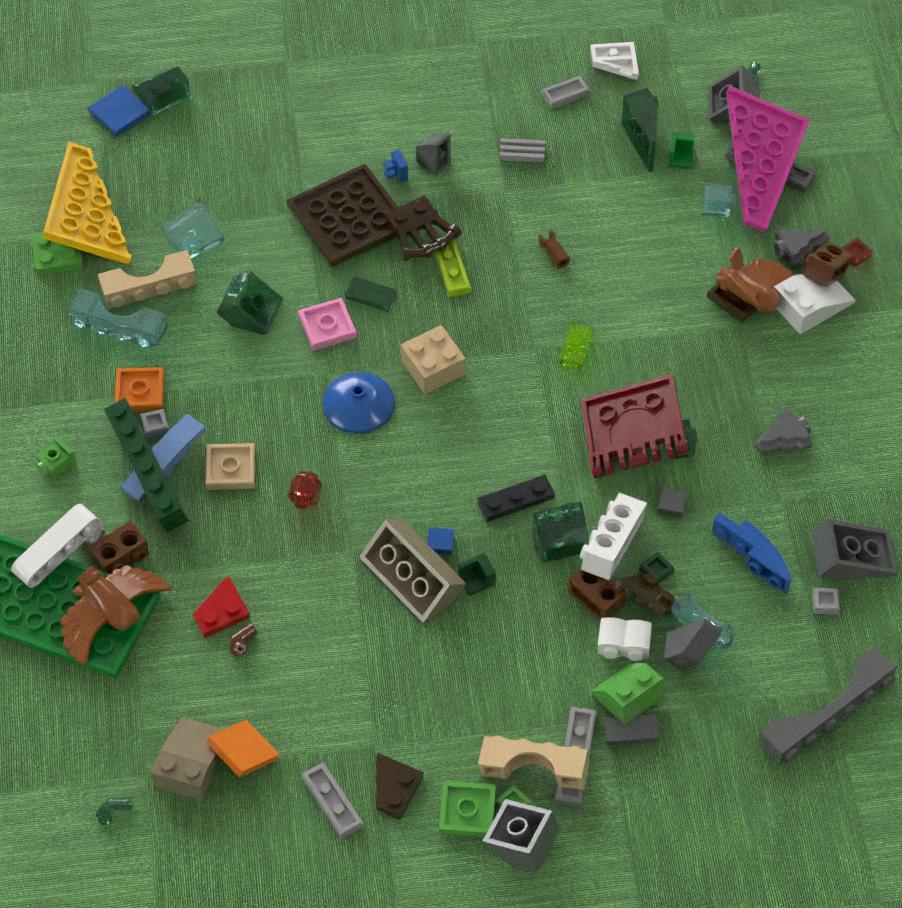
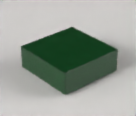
(657, 567)

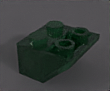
(559, 531)

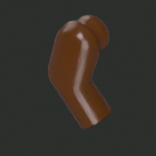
(239, 640)

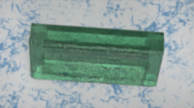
(370, 294)

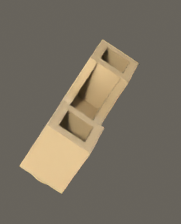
(123, 289)
(503, 756)

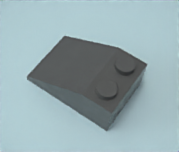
(853, 551)

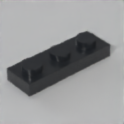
(516, 498)

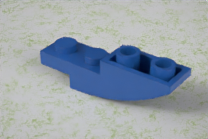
(761, 554)

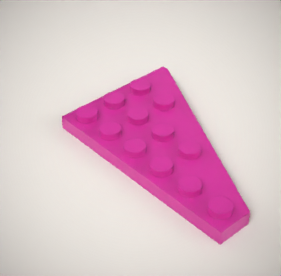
(764, 152)

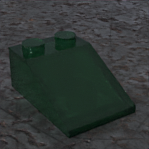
(640, 123)

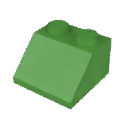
(630, 691)

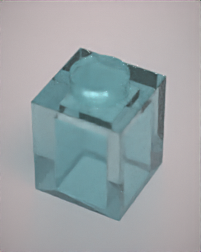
(718, 200)

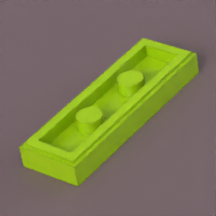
(453, 270)

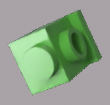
(56, 459)

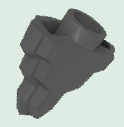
(797, 244)
(785, 433)

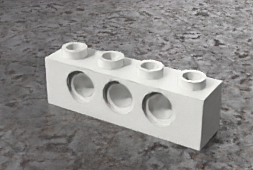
(613, 536)

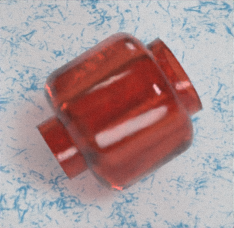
(305, 490)

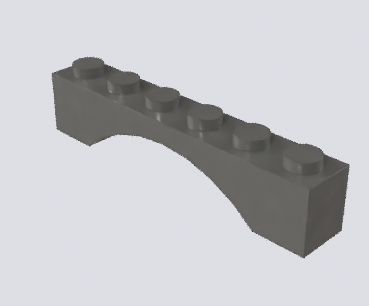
(790, 734)

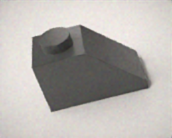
(435, 152)
(690, 643)

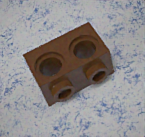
(827, 264)
(116, 546)
(592, 595)

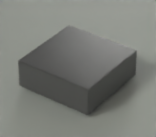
(672, 502)

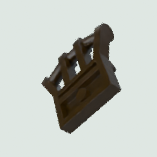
(416, 216)

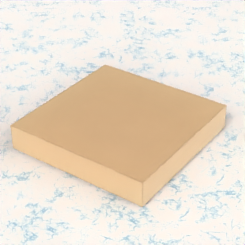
(230, 466)

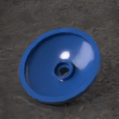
(358, 411)

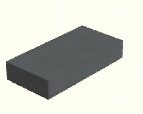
(638, 730)

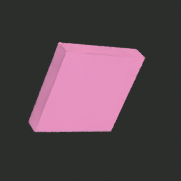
(327, 324)

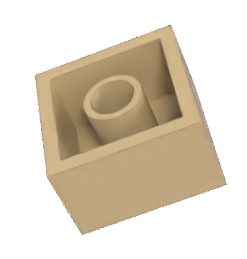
(433, 359)

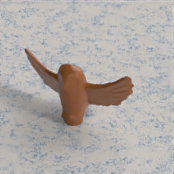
(754, 281)
(105, 602)

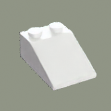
(808, 303)

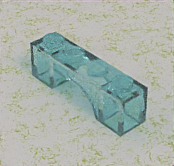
(143, 327)

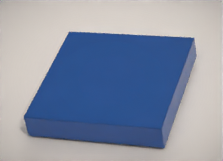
(119, 110)

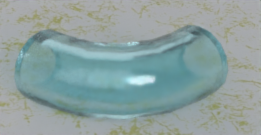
(689, 611)

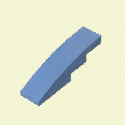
(169, 452)

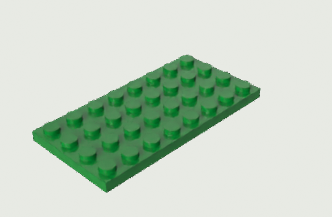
(35, 613)

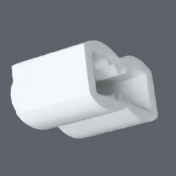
(624, 638)

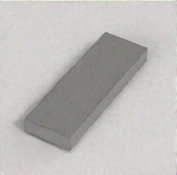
(332, 800)

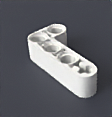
(57, 544)

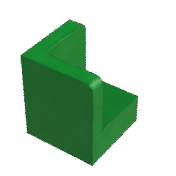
(681, 150)

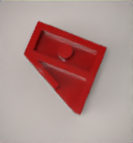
(221, 609)

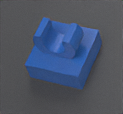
(396, 166)

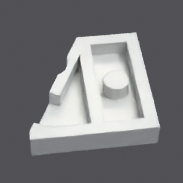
(615, 58)

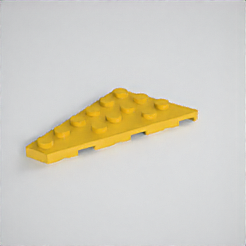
(82, 211)

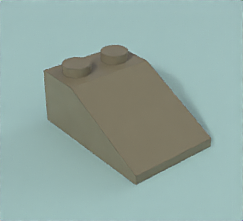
(186, 760)

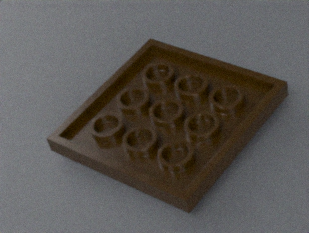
(345, 214)

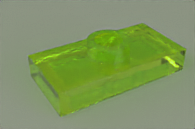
(576, 345)

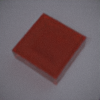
(859, 250)

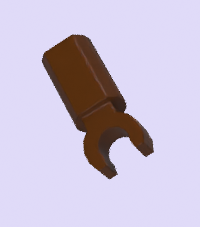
(554, 250)

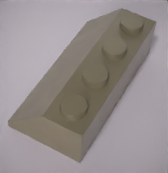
(412, 569)

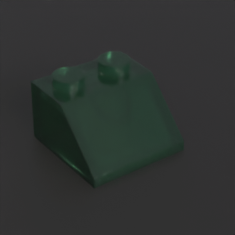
(163, 89)
(249, 303)

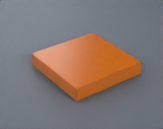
(141, 387)
(242, 748)

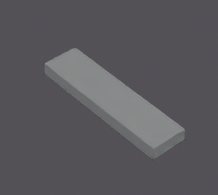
(579, 734)

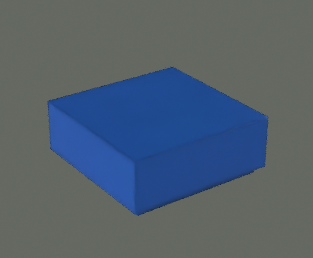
(441, 540)

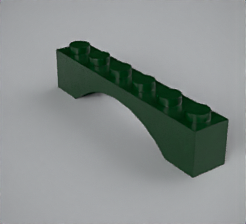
(146, 465)

